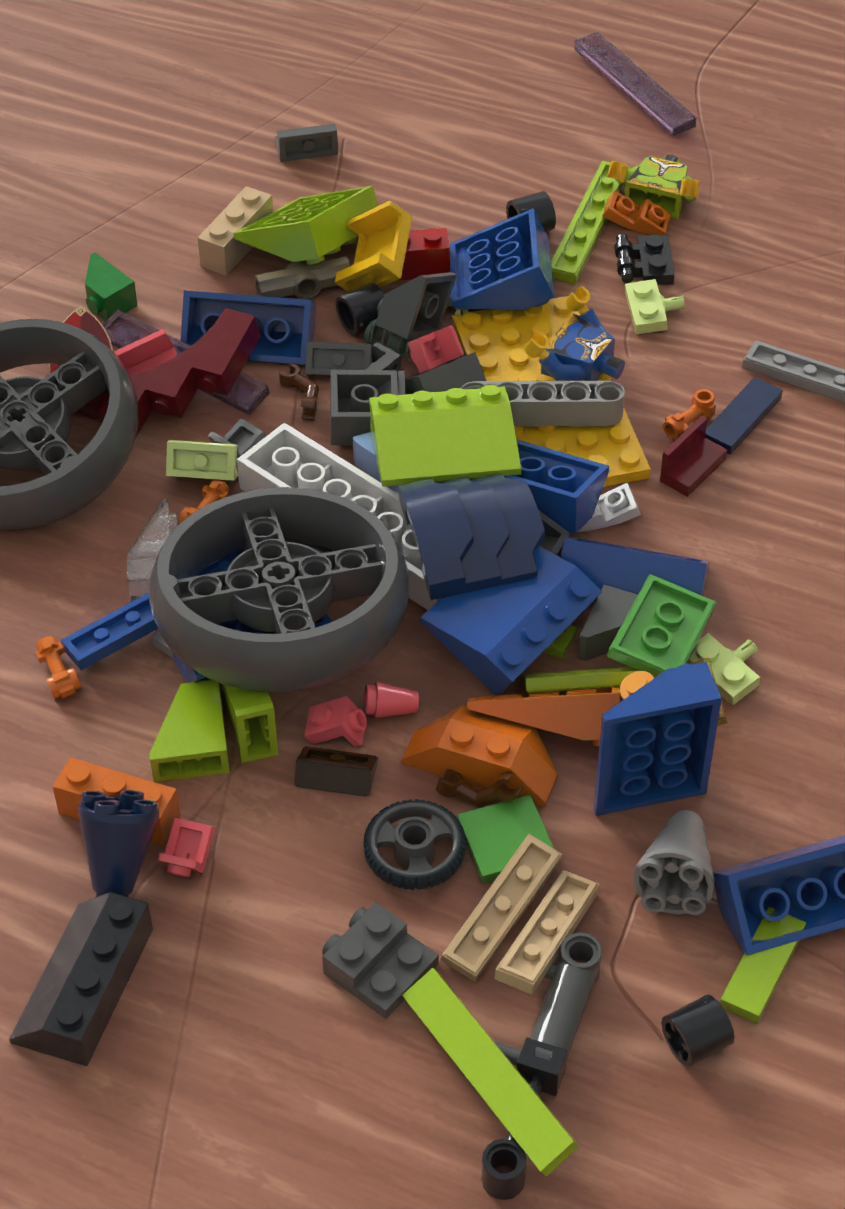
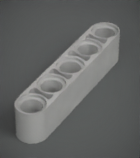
(562, 402)

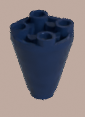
(116, 838)

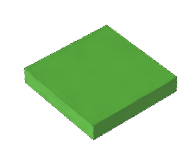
(498, 831)

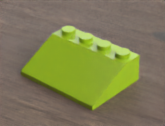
(309, 225)
(444, 435)

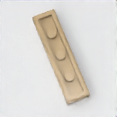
(501, 908)
(545, 931)

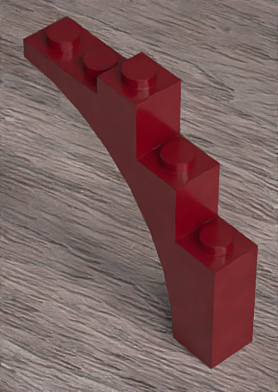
(208, 364)

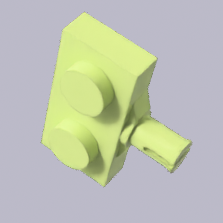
(649, 306)
(731, 673)

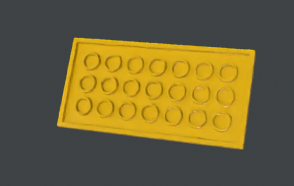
(500, 344)

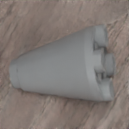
(677, 868)

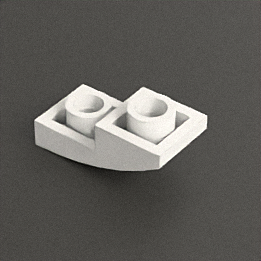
(613, 508)

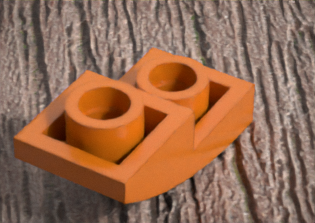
(645, 219)

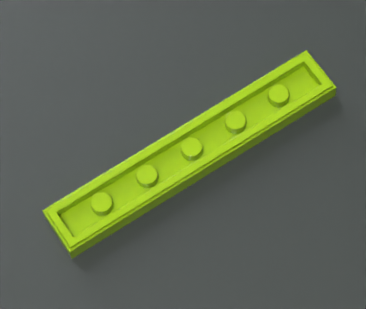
(584, 228)
(491, 1072)

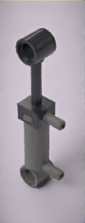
(546, 1051)

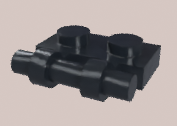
(653, 257)

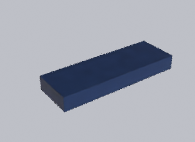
(743, 414)

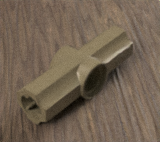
(300, 279)

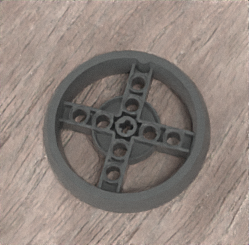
(38, 420)
(279, 589)

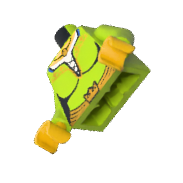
(657, 180)

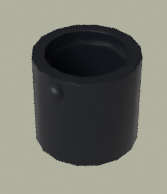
(540, 202)
(359, 307)
(697, 1030)

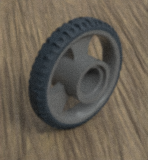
(414, 829)

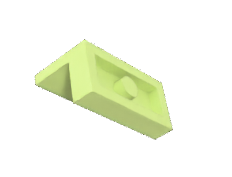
(201, 460)

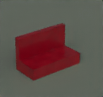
(691, 459)

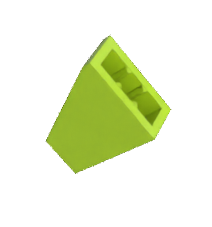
(252, 722)
(191, 735)

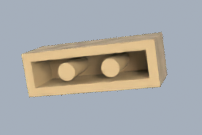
(217, 244)

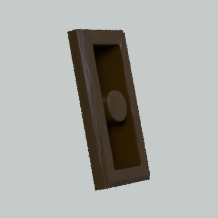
(335, 771)

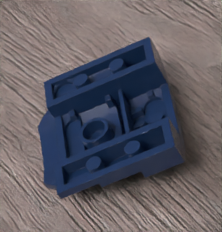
(472, 532)

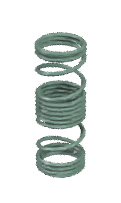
(395, 342)

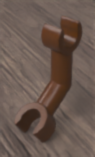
(311, 390)
(453, 785)

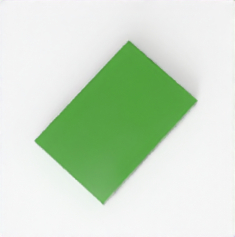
(661, 627)

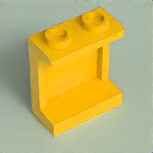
(380, 247)

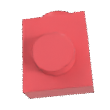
(435, 349)
(334, 720)
(187, 848)

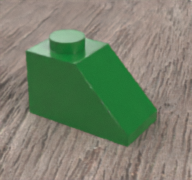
(108, 288)

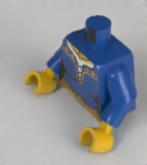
(580, 348)

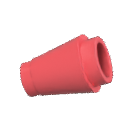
(388, 700)

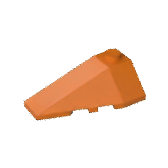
(570, 715)

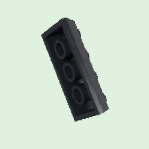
(85, 978)

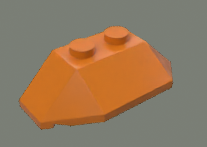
(483, 750)

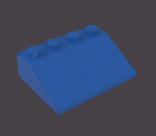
(503, 266)
(511, 624)
(658, 741)

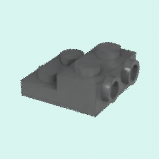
(377, 959)

